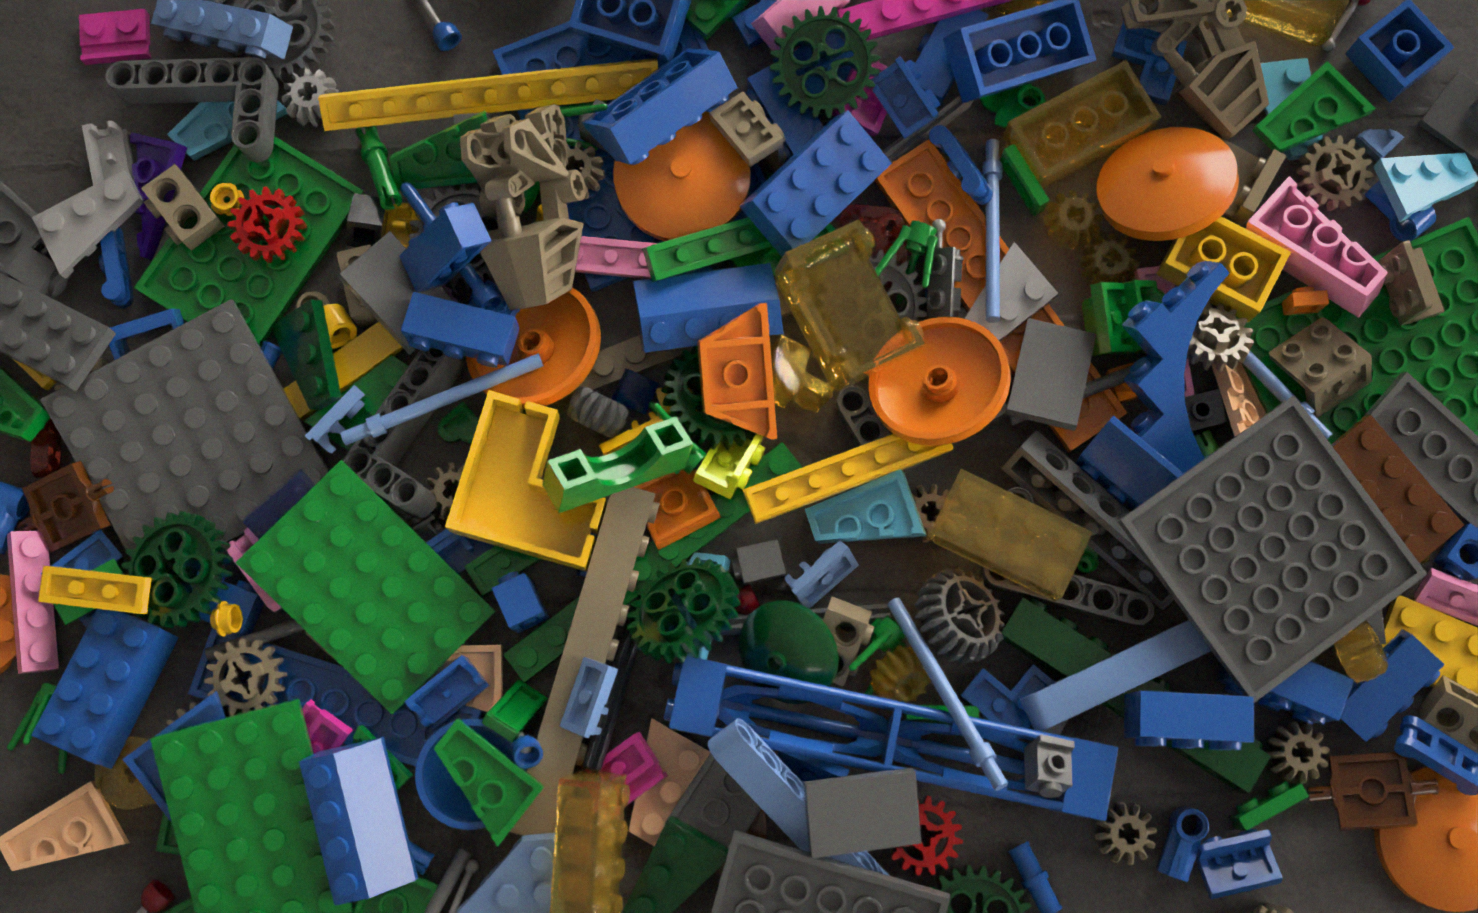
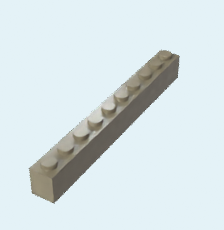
(591, 637)

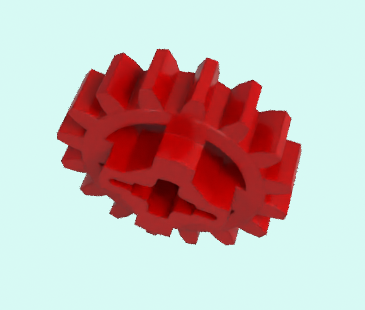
(255, 227)
(927, 852)

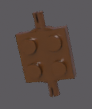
(66, 506)
(1372, 791)

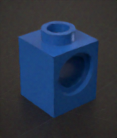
(1450, 558)

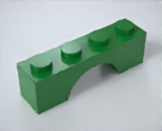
(580, 479)

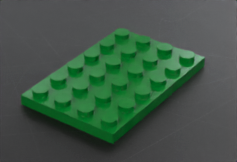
(221, 272)
(365, 586)
(245, 813)

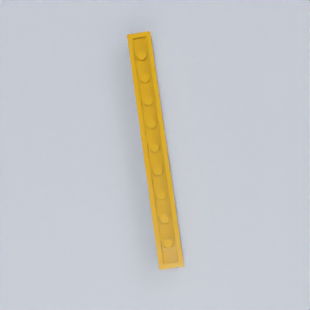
(482, 94)

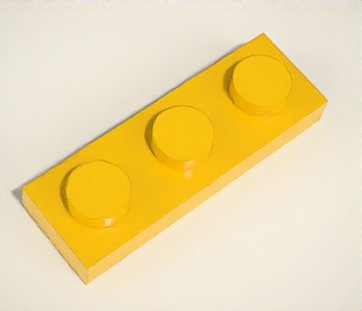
(95, 589)

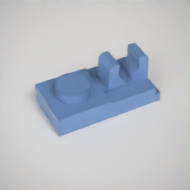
(348, 406)
(823, 575)
(588, 698)

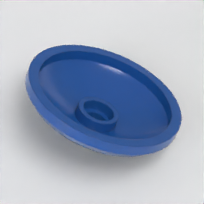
(437, 787)

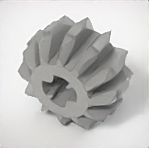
(300, 92)

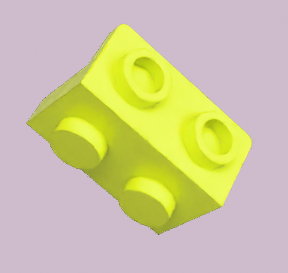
(729, 469)

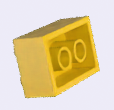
(1249, 258)

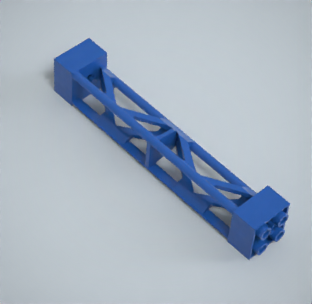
(703, 700)

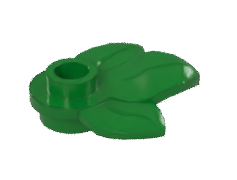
(1010, 103)

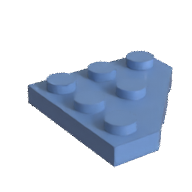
(519, 881)

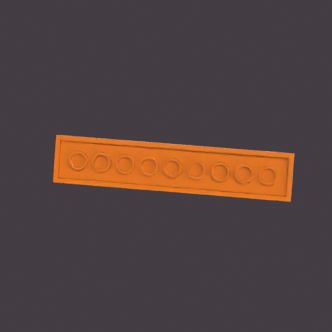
(927, 190)

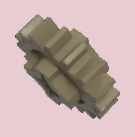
(1338, 157)
(1216, 334)
(238, 664)

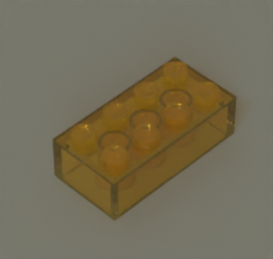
(1082, 124)
(1009, 535)
(589, 843)

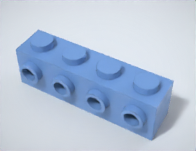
(223, 26)

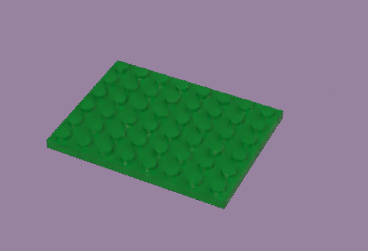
(1434, 350)

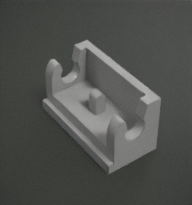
(107, 151)

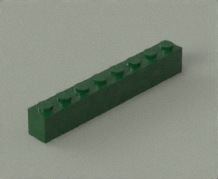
(1065, 652)

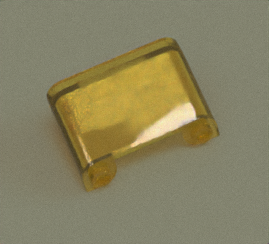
(845, 306)

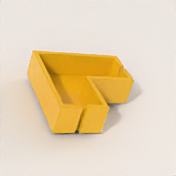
(503, 493)

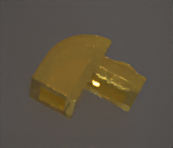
(791, 380)

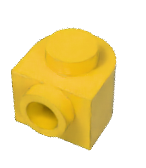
(339, 325)

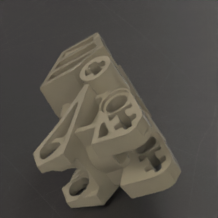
(1229, 84)
(537, 259)

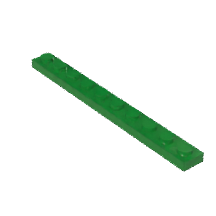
(548, 640)

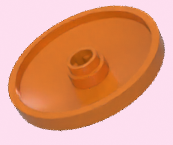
(684, 183)
(1167, 183)
(568, 343)
(945, 386)
(1440, 855)

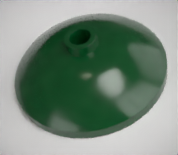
(794, 638)

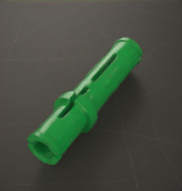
(375, 155)

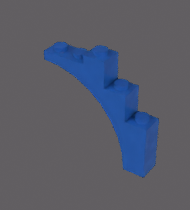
(1158, 379)

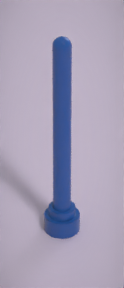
(484, 294)

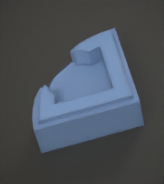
(1378, 142)

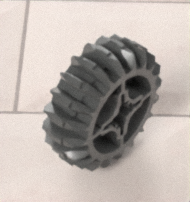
(959, 616)

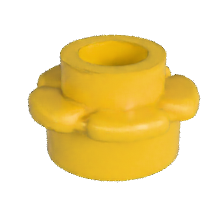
(218, 195)
(226, 618)

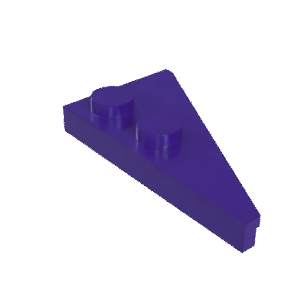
(153, 158)

